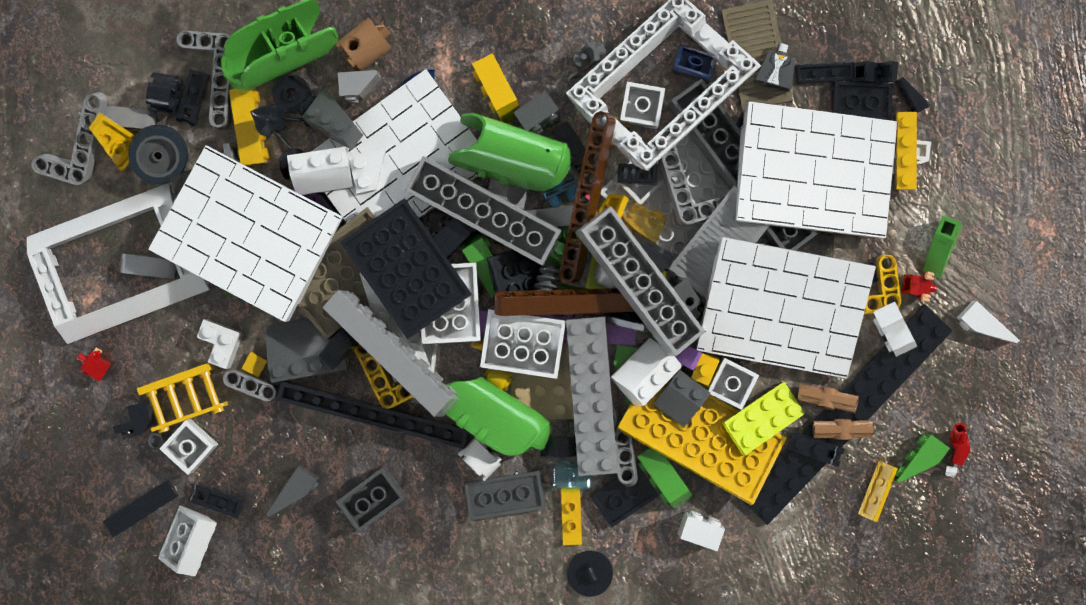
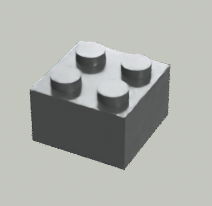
(538, 114)

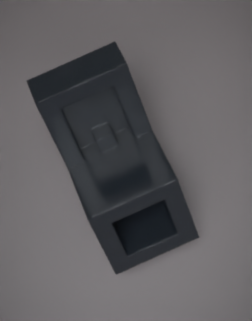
(875, 72)
(141, 419)
(560, 447)

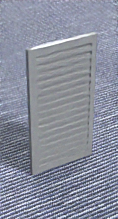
(698, 256)

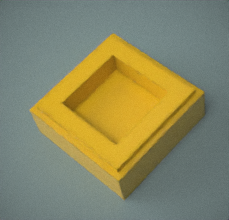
(254, 364)

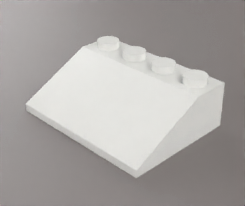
(462, 321)
(523, 344)

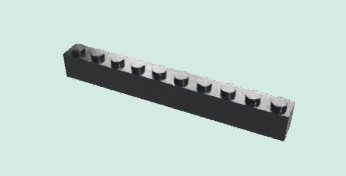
(372, 414)

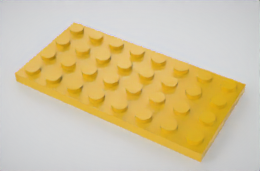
(704, 445)

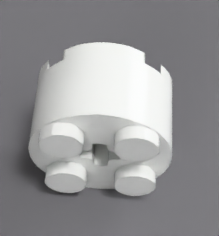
(480, 459)

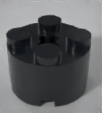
(164, 93)

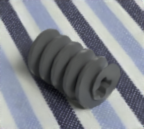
(547, 277)

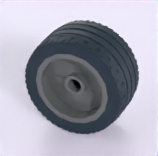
(143, 154)

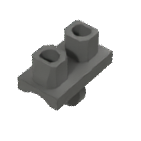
(589, 55)

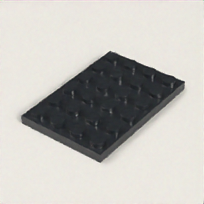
(406, 268)

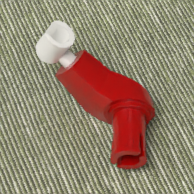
(961, 446)

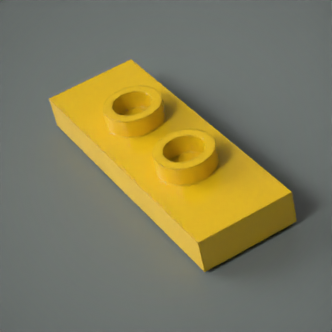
(571, 516)

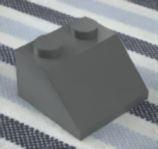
(681, 398)

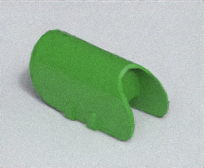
(275, 46)
(512, 155)
(498, 418)

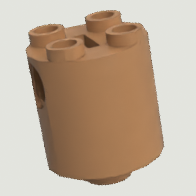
(364, 44)

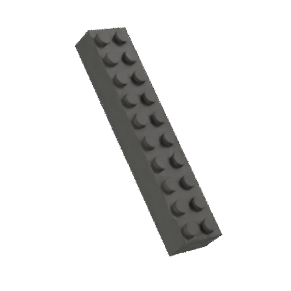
(720, 144)

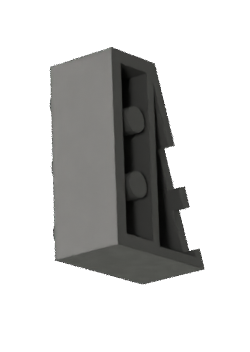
(330, 120)

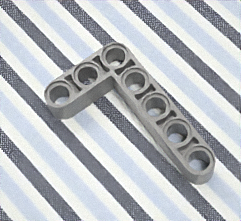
(216, 91)
(80, 146)
(683, 189)

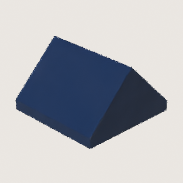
(693, 64)

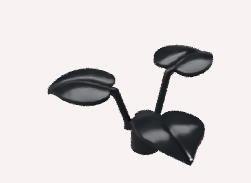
(269, 120)

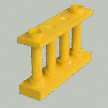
(186, 379)

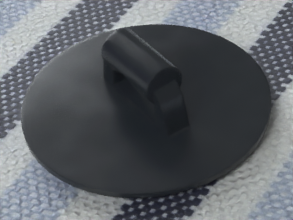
(590, 573)

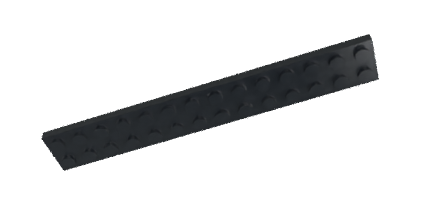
(873, 387)

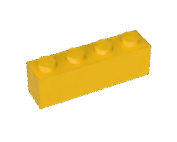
(249, 141)

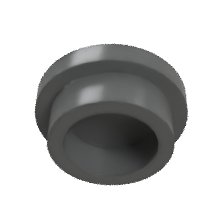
(156, 440)

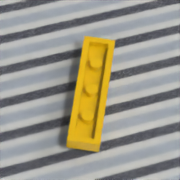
(906, 151)

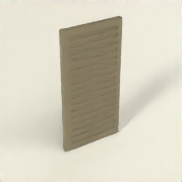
(756, 32)

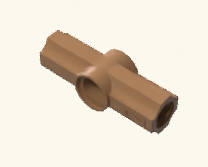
(828, 398)
(843, 429)

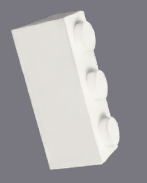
(320, 171)
(645, 372)
(187, 541)

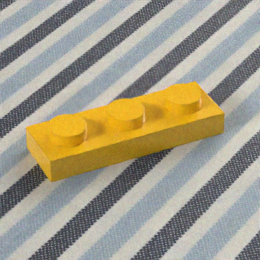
(877, 491)

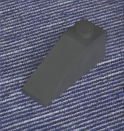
(298, 486)

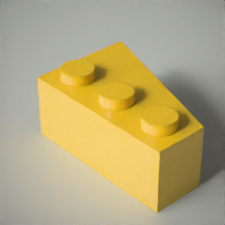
(496, 88)

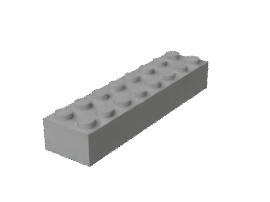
(483, 210)
(640, 281)
(391, 353)
(591, 396)

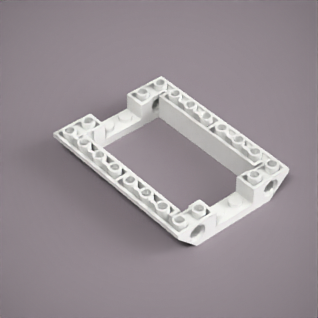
(673, 14)
(62, 311)

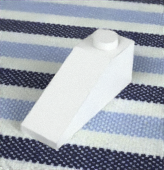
(979, 320)

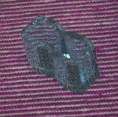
(566, 477)

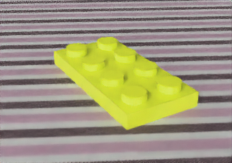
(763, 418)

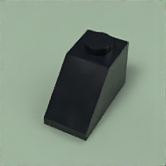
(338, 348)

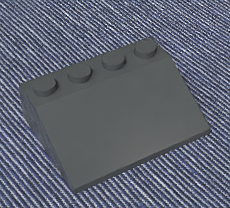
(295, 350)

